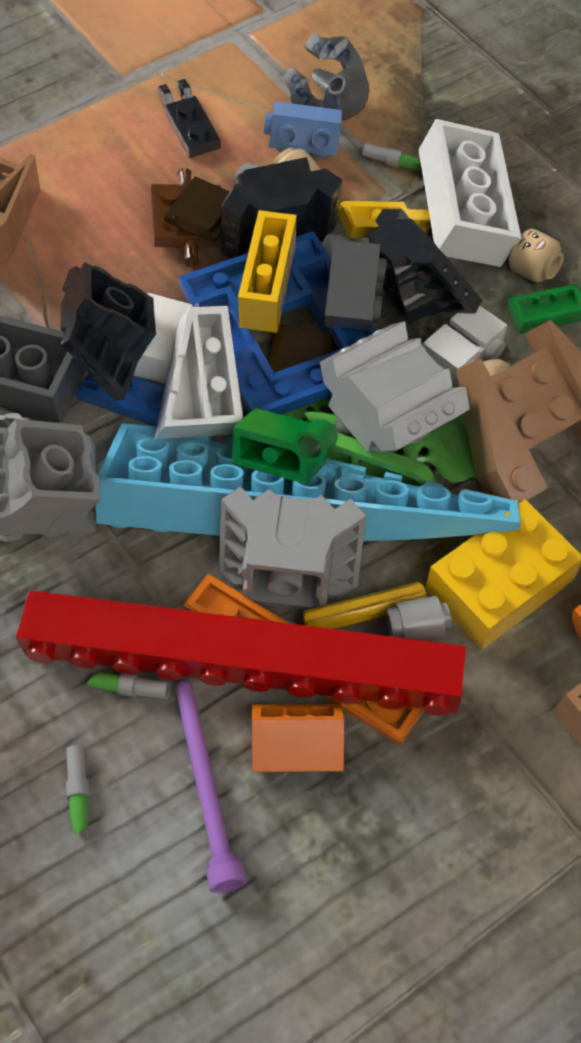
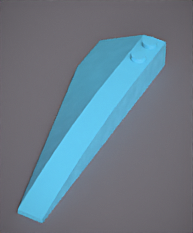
(182, 482)

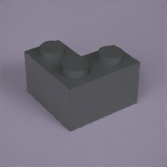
(352, 286)

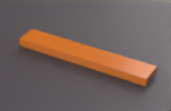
(219, 598)

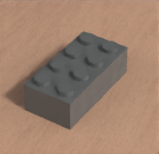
(36, 371)

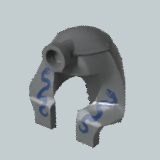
(342, 91)

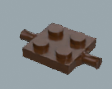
(168, 235)

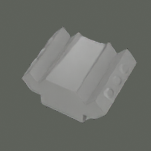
(390, 390)
(47, 479)
(290, 548)

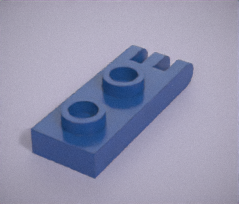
(140, 403)

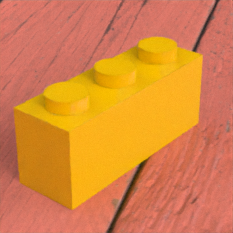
(267, 271)

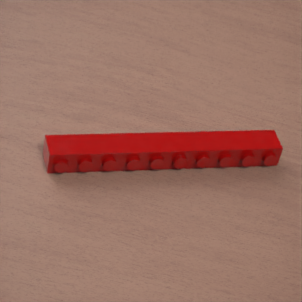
(243, 652)

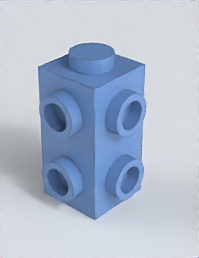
(304, 128)

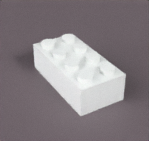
(468, 193)

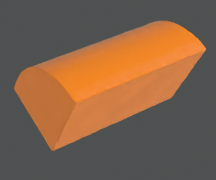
(297, 737)

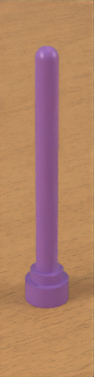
(225, 870)

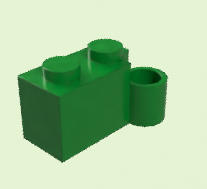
(282, 445)

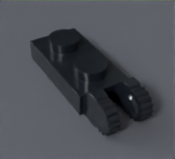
(189, 120)

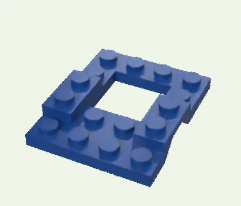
(306, 286)

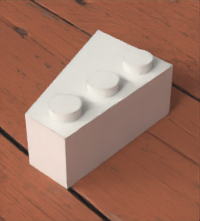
(202, 378)

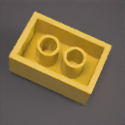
(503, 576)

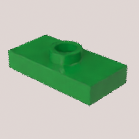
(558, 304)

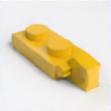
(360, 216)

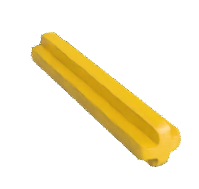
(362, 607)

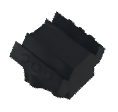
(280, 188)
(417, 272)
(106, 326)

